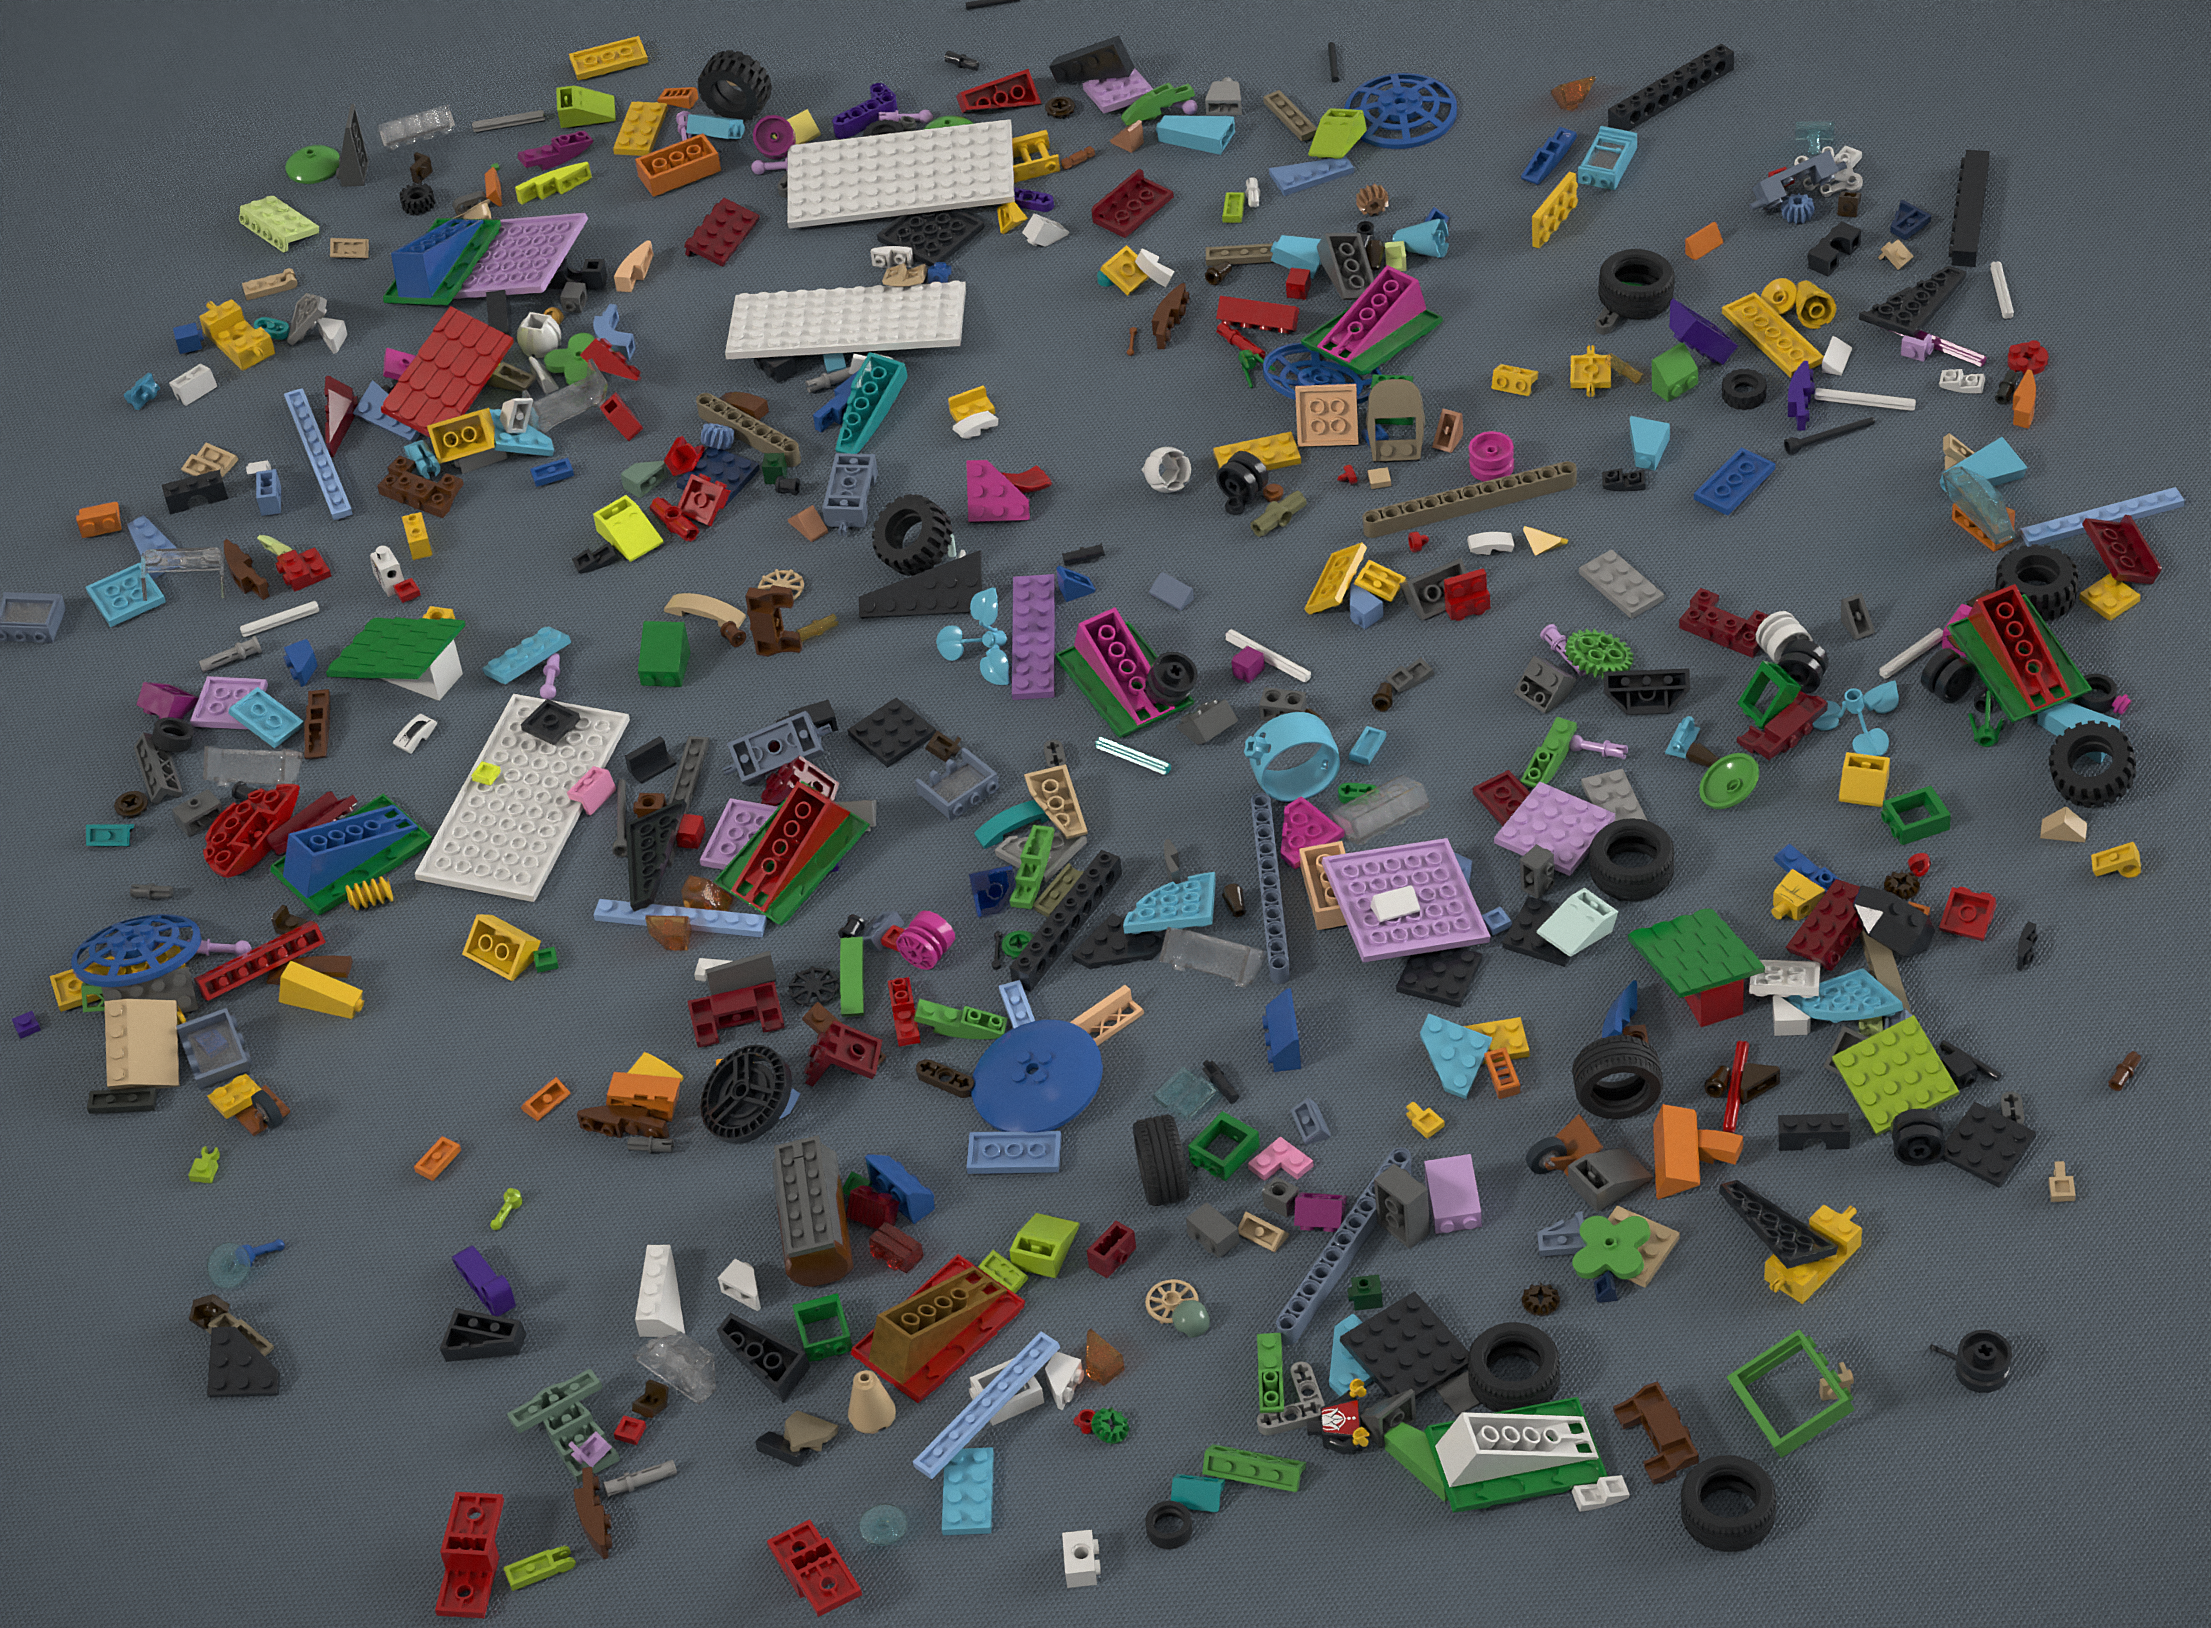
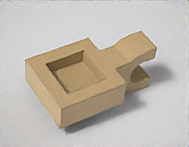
(2060, 1185)

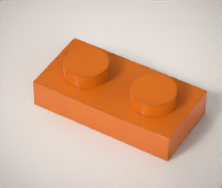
(437, 1158)

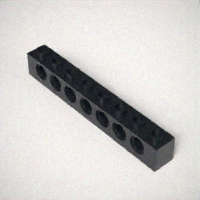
(1671, 88)
(1066, 920)

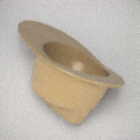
(479, 211)

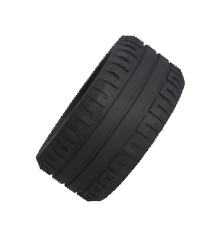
(1636, 266)
(1632, 836)
(1615, 1056)
(1161, 1160)
(1513, 1340)
(1721, 1532)

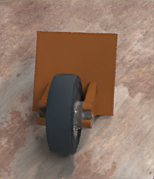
(263, 1113)
(1565, 1148)

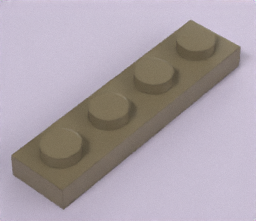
(1290, 115)
(1239, 254)

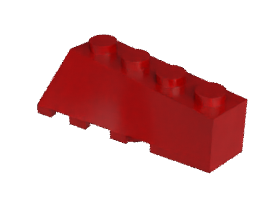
(1008, 91)
(1257, 313)

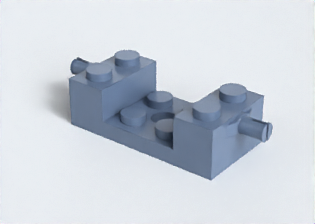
(1819, 168)
(844, 504)
(796, 737)

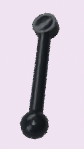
(996, 963)
(1942, 1351)

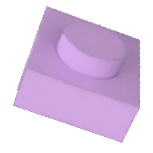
(1917, 348)
(591, 1450)

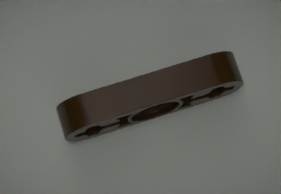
(940, 1070)

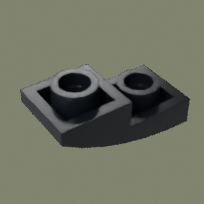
(1618, 481)
(2025, 946)

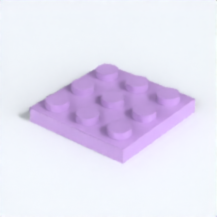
(1116, 92)
(217, 698)

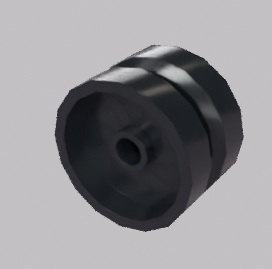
(1242, 476)
(1804, 663)
(1948, 675)
(1171, 678)
(1918, 1137)
(1983, 1361)

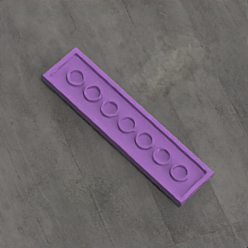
(1033, 637)

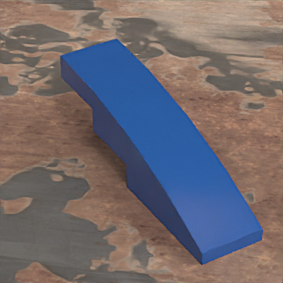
(1549, 156)
(1621, 1011)

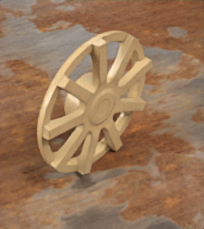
(783, 582)
(1169, 1300)

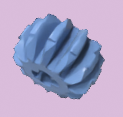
(1797, 208)
(717, 436)

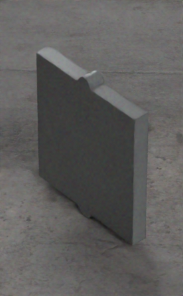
(1458, 1394)

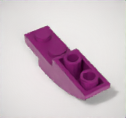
(560, 151)

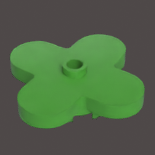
(569, 359)
(1611, 1247)

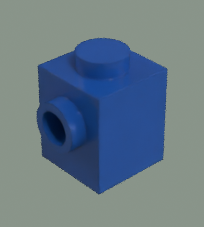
(188, 338)

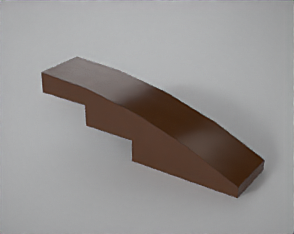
(317, 724)
(328, 965)

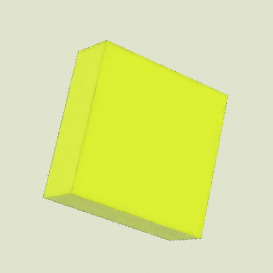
(486, 773)

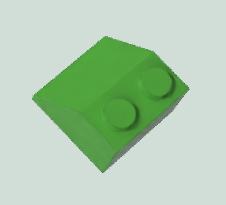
(1674, 372)

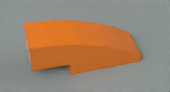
(2024, 401)
(1719, 1146)

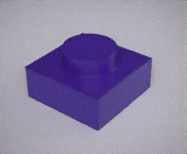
(26, 1024)

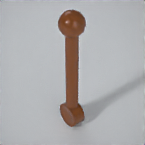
(1133, 331)

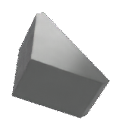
(1856, 616)

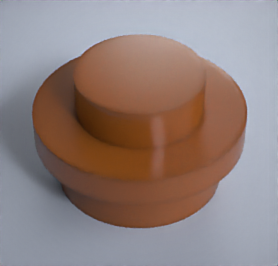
(1273, 492)

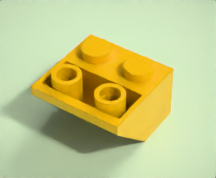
(1864, 779)

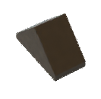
(1758, 1080)

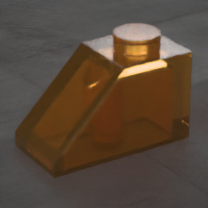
(704, 894)
(670, 931)
(1102, 1359)

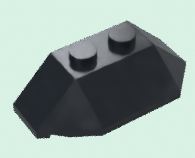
(1647, 690)
(1893, 921)

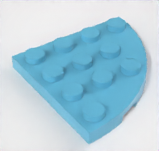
(1175, 906)
(1849, 998)

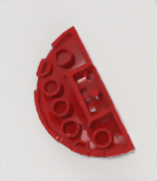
(240, 832)

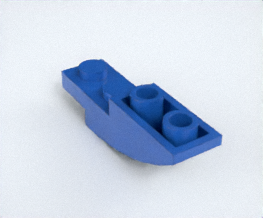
(835, 408)
(1791, 858)

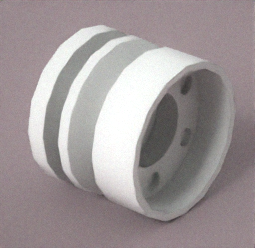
(1778, 631)

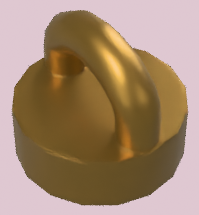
(555, 313)

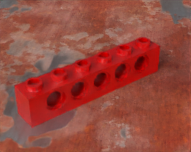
(259, 960)

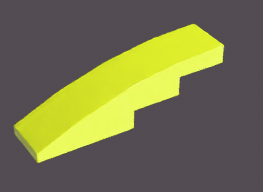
(558, 181)

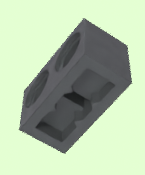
(1280, 701)

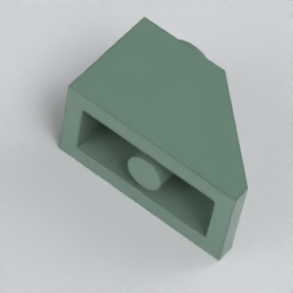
(643, 477)

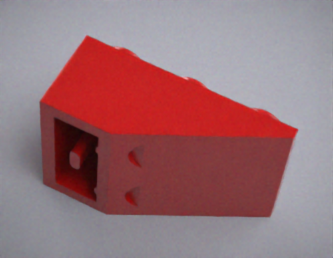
(608, 360)

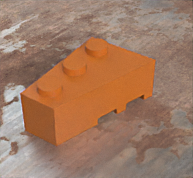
(1966, 523)
(645, 1091)

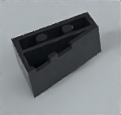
(481, 1336)

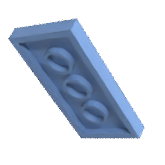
(1014, 1152)

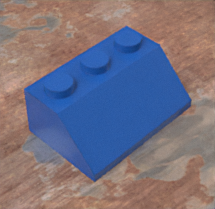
(1282, 1033)
(893, 1179)

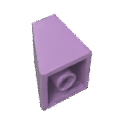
(1452, 1194)

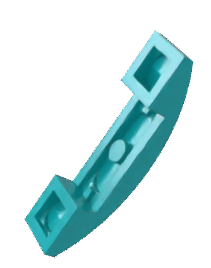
(1009, 820)

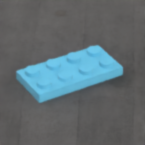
(526, 655)
(968, 1492)

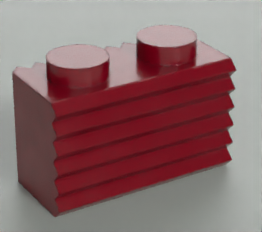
(871, 1207)

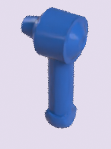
(278, 1245)

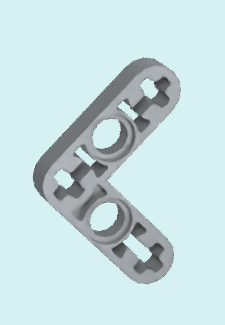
(1305, 1404)

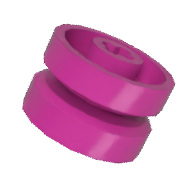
(1491, 456)

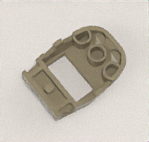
(1395, 400)

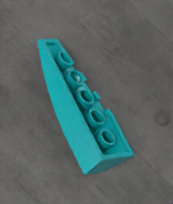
(870, 400)

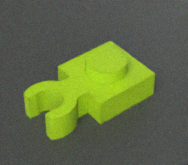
(204, 1169)

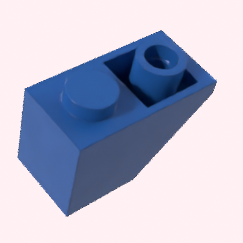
(301, 660)

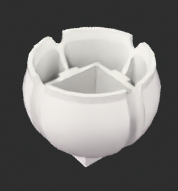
(538, 335)
(1177, 469)

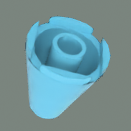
(1425, 238)

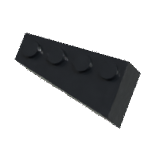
(1094, 62)

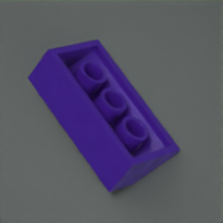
(1699, 333)

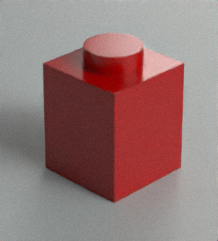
(1298, 283)
(691, 831)

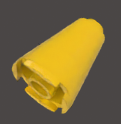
(1814, 305)

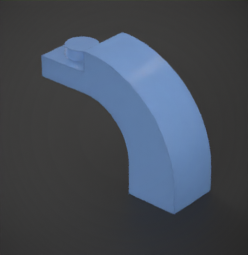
(604, 328)

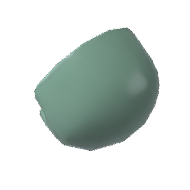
(1191, 1318)

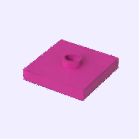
(396, 363)

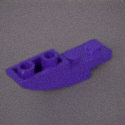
(1800, 395)

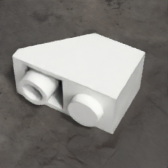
(1062, 1376)

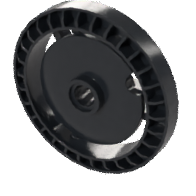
(746, 1094)

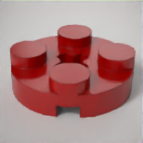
(2019, 353)

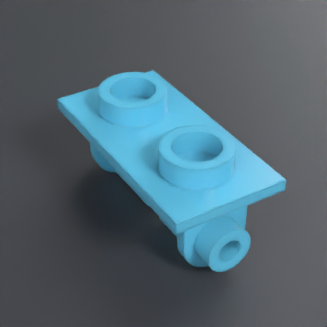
(1683, 738)

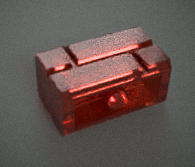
(895, 1248)

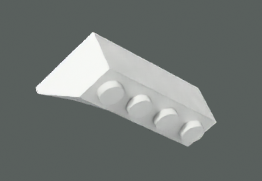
(659, 1297)

